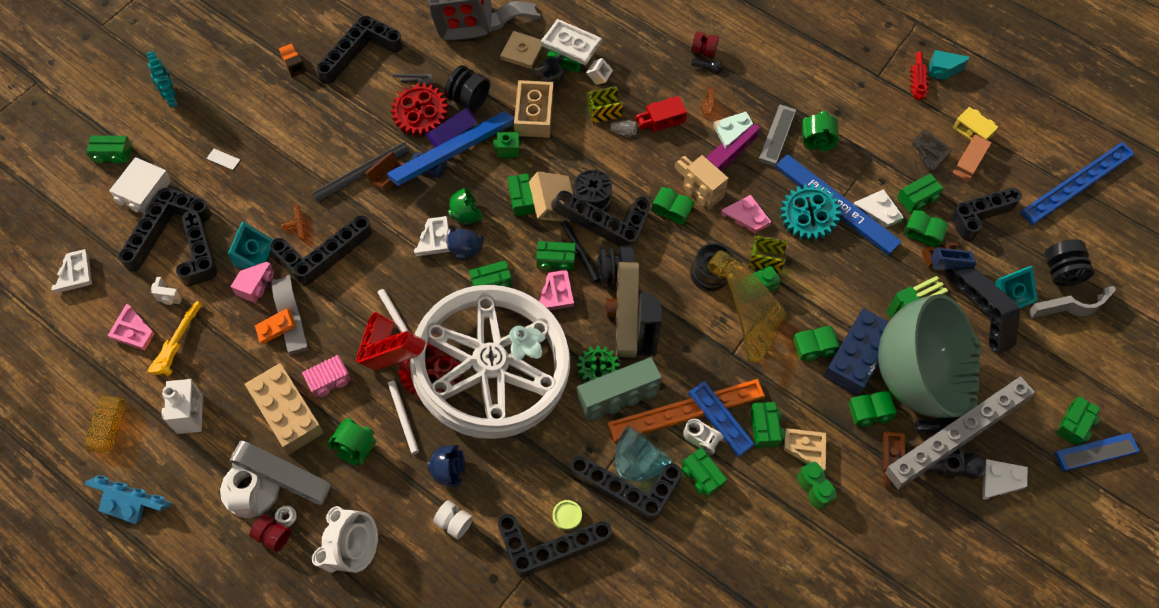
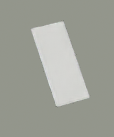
(223, 159)

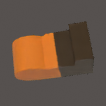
(291, 60)

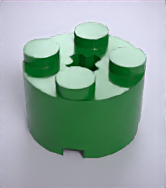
(820, 131)
(352, 442)

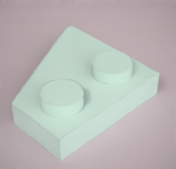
(732, 128)

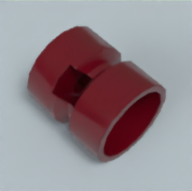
(704, 44)
(269, 532)

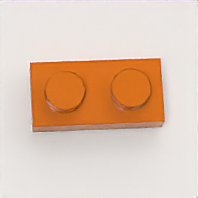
(275, 326)

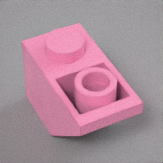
(252, 281)

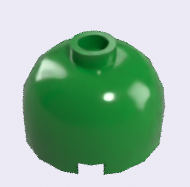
(464, 208)

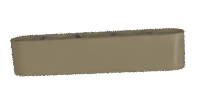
(627, 309)

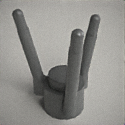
(421, 78)

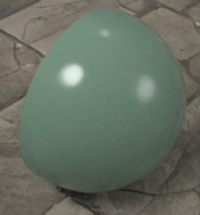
(929, 357)

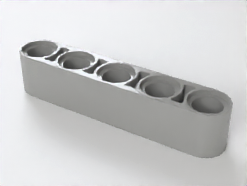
(280, 472)

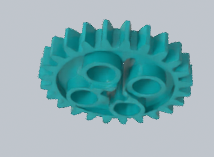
(161, 79)
(828, 209)

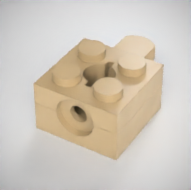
(702, 180)

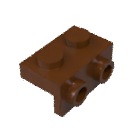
(378, 173)

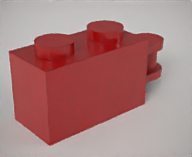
(662, 114)

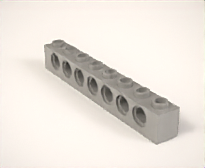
(959, 432)

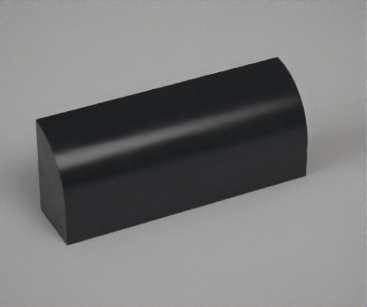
(648, 324)

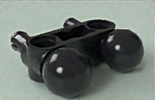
(970, 465)

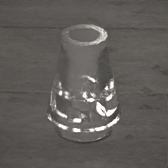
(625, 127)

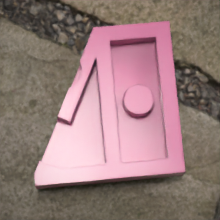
(747, 214)
(557, 291)
(131, 330)

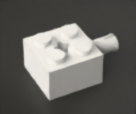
(183, 406)

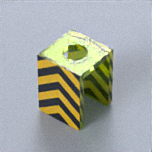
(604, 112)
(768, 245)

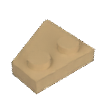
(806, 446)

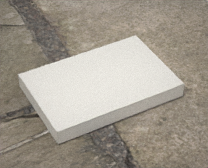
(571, 41)

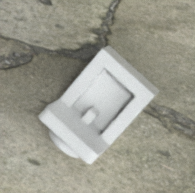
(165, 295)

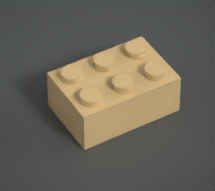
(534, 109)

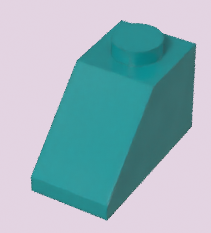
(946, 64)

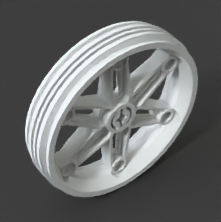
(481, 427)

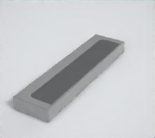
(777, 135)

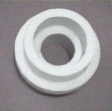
(286, 510)

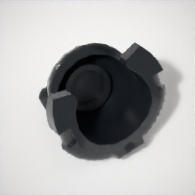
(550, 71)

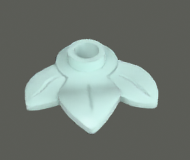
(528, 344)

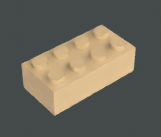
(284, 408)

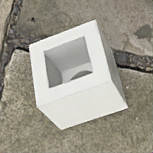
(599, 71)

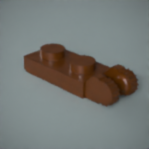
(893, 450)

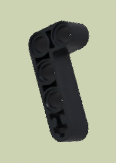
(969, 213)
(197, 265)

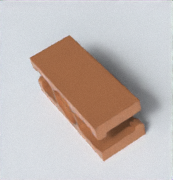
(971, 159)

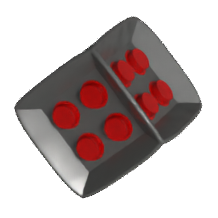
(461, 18)

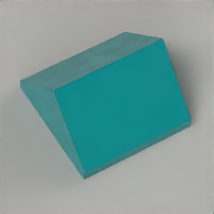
(249, 247)
(1019, 286)

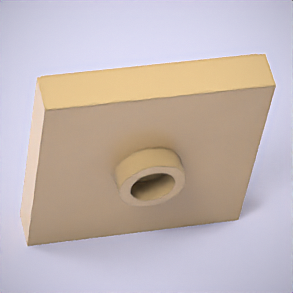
(522, 50)

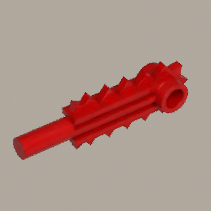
(919, 78)

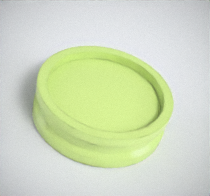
(567, 515)

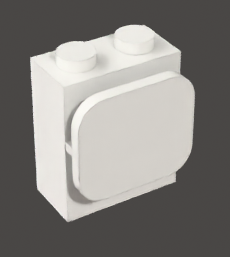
(139, 185)

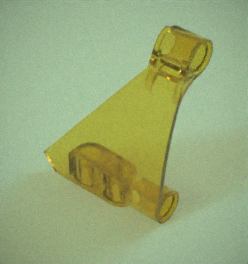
(756, 306)

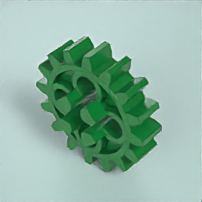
(589, 358)

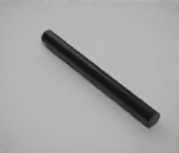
(580, 251)

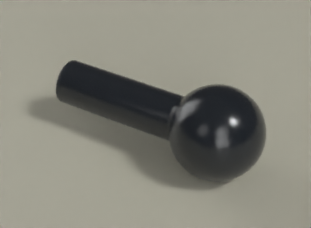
(714, 66)

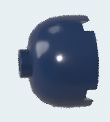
(464, 243)
(446, 465)

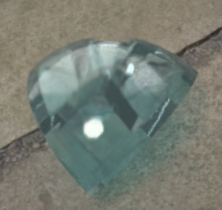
(637, 457)

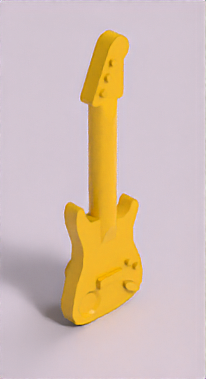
(162, 363)

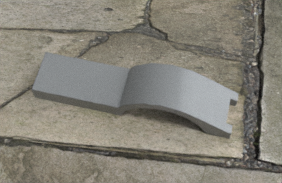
(512, 10)
(284, 298)
(1070, 305)

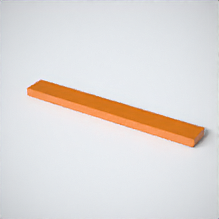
(685, 410)

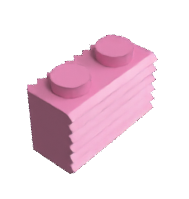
(326, 376)

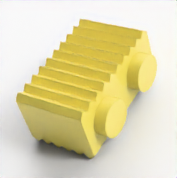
(973, 123)

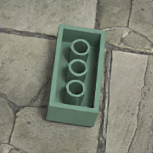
(618, 389)

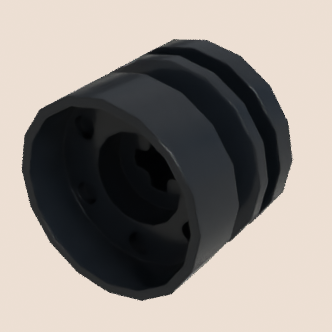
(467, 88)
(595, 188)
(1069, 262)
(608, 264)
(701, 274)

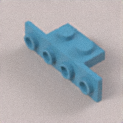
(125, 501)

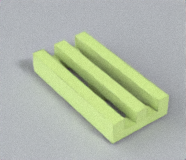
(937, 285)

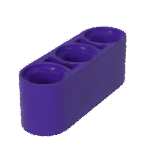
(451, 128)

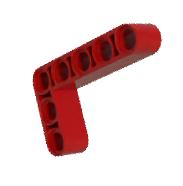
(381, 350)

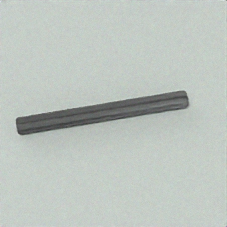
(356, 173)

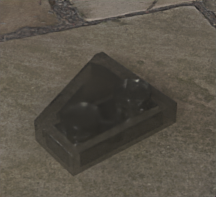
(930, 150)

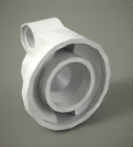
(251, 500)
(347, 541)

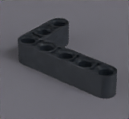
(354, 40)
(603, 219)
(154, 221)
(322, 252)
(993, 301)
(627, 489)
(550, 547)

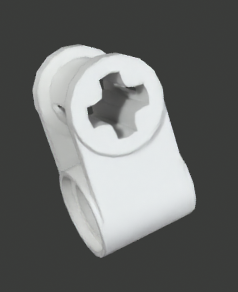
(703, 436)

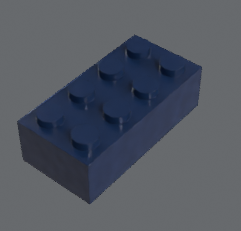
(858, 353)

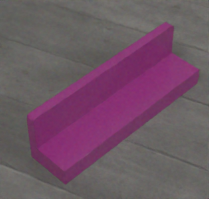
(722, 158)

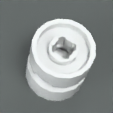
(455, 521)

